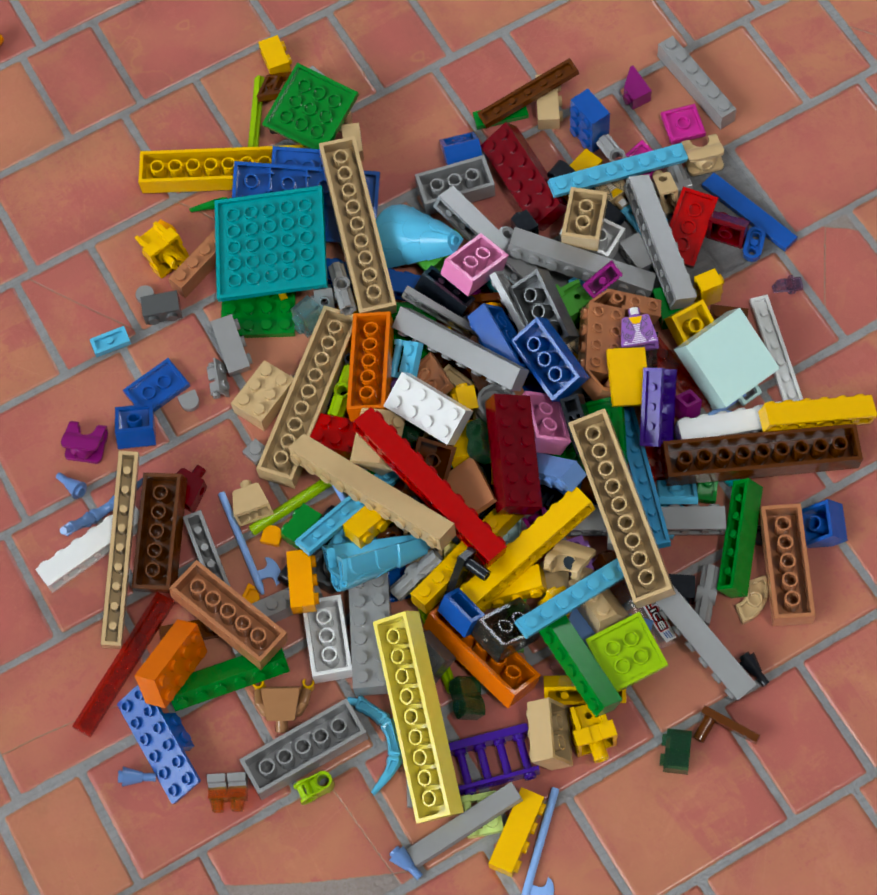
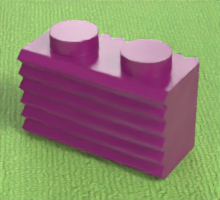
(602, 279)

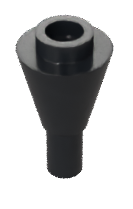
(750, 664)

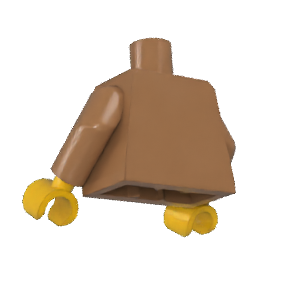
(282, 703)

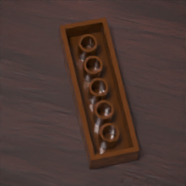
(159, 532)

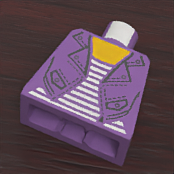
(638, 331)

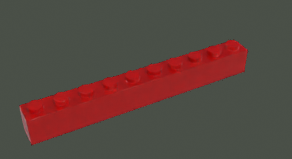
(429, 486)

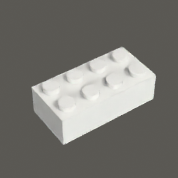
(428, 408)
(328, 641)

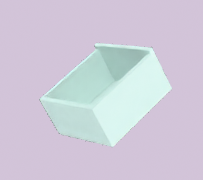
(727, 360)

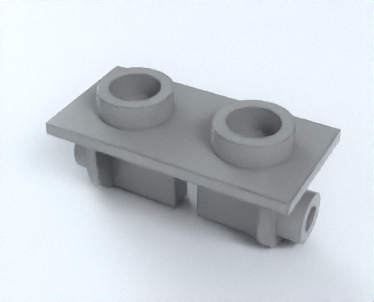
(217, 372)

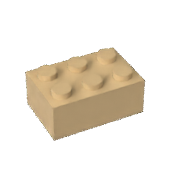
(584, 218)
(262, 395)
(549, 734)

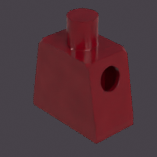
(195, 487)

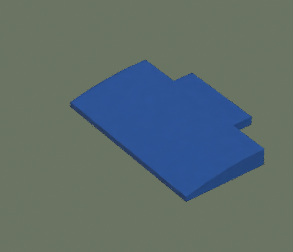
(291, 170)

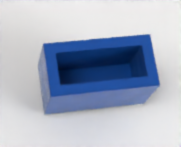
(460, 611)

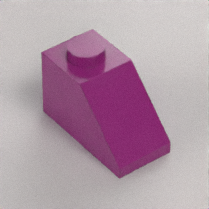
(636, 90)

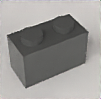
(161, 307)

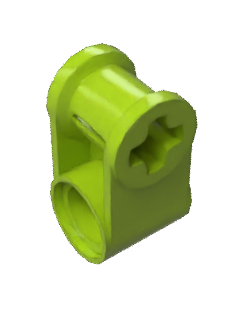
(313, 788)

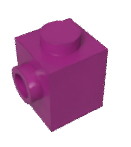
(687, 405)

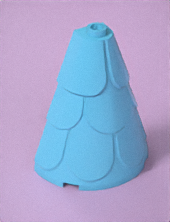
(414, 236)
(353, 566)

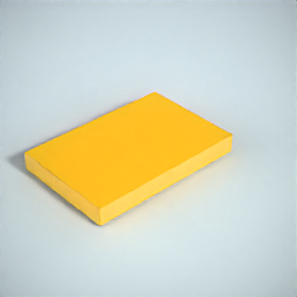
(626, 375)

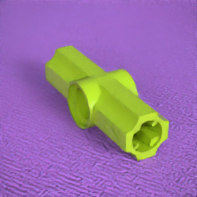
(339, 402)

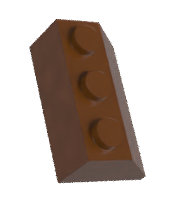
(434, 454)

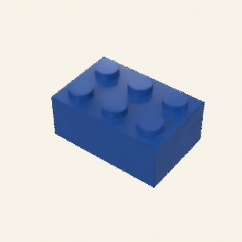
(588, 119)

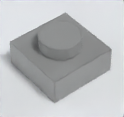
(254, 451)

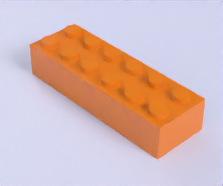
(370, 362)
(506, 680)

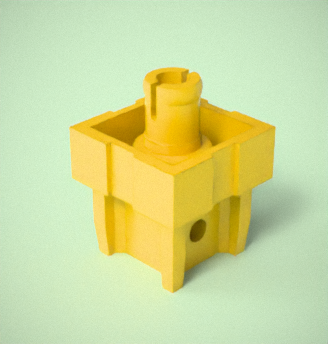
(162, 249)
(592, 734)

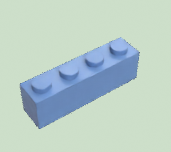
(559, 472)

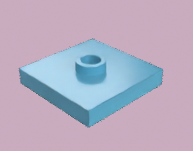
(677, 493)

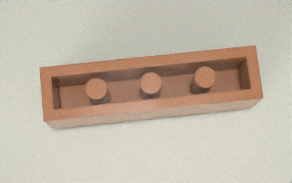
(195, 267)

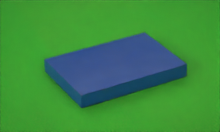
(157, 386)

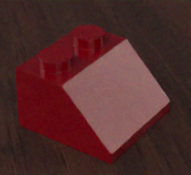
(727, 229)

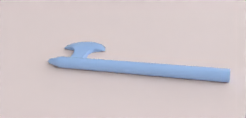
(270, 571)
(548, 889)

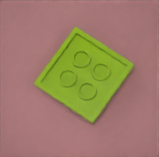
(627, 652)

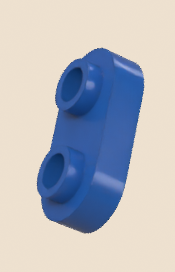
(754, 245)

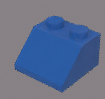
(460, 147)
(135, 426)
(824, 524)

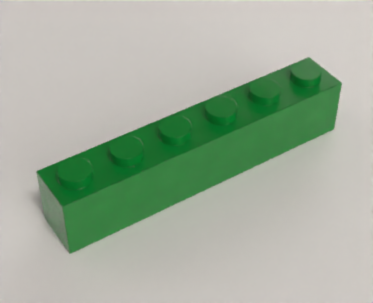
(740, 538)
(581, 667)
(226, 678)

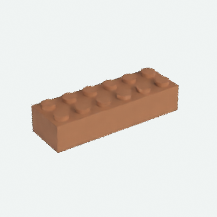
(787, 565)
(228, 614)

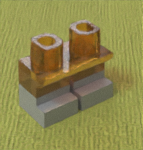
(227, 788)

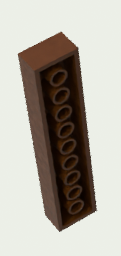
(761, 454)

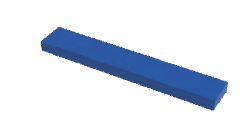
(749, 211)

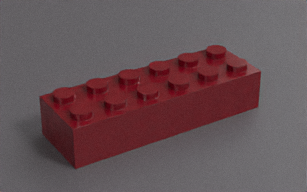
(523, 175)
(513, 454)

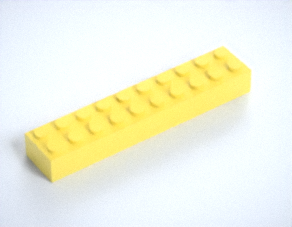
(418, 717)

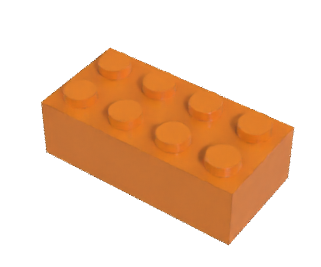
(171, 663)

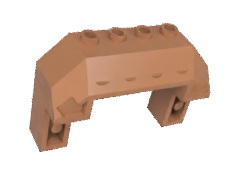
(602, 331)

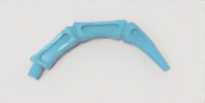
(388, 727)

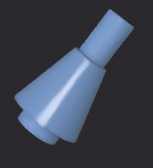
(75, 487)
(130, 776)
(402, 859)

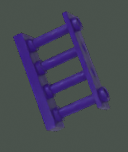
(657, 406)
(498, 739)

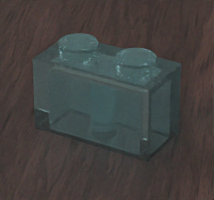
(305, 316)

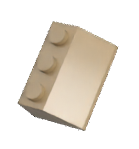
(365, 456)
(601, 610)

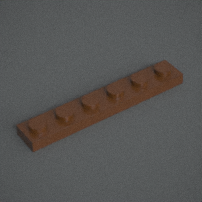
(528, 93)

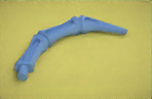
(91, 517)

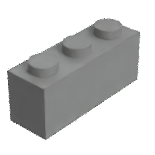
(231, 345)

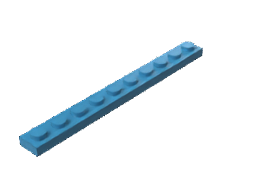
(643, 479)

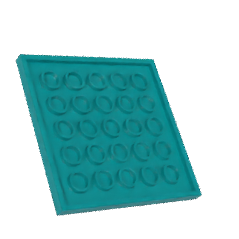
(270, 244)

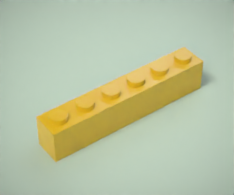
(817, 413)

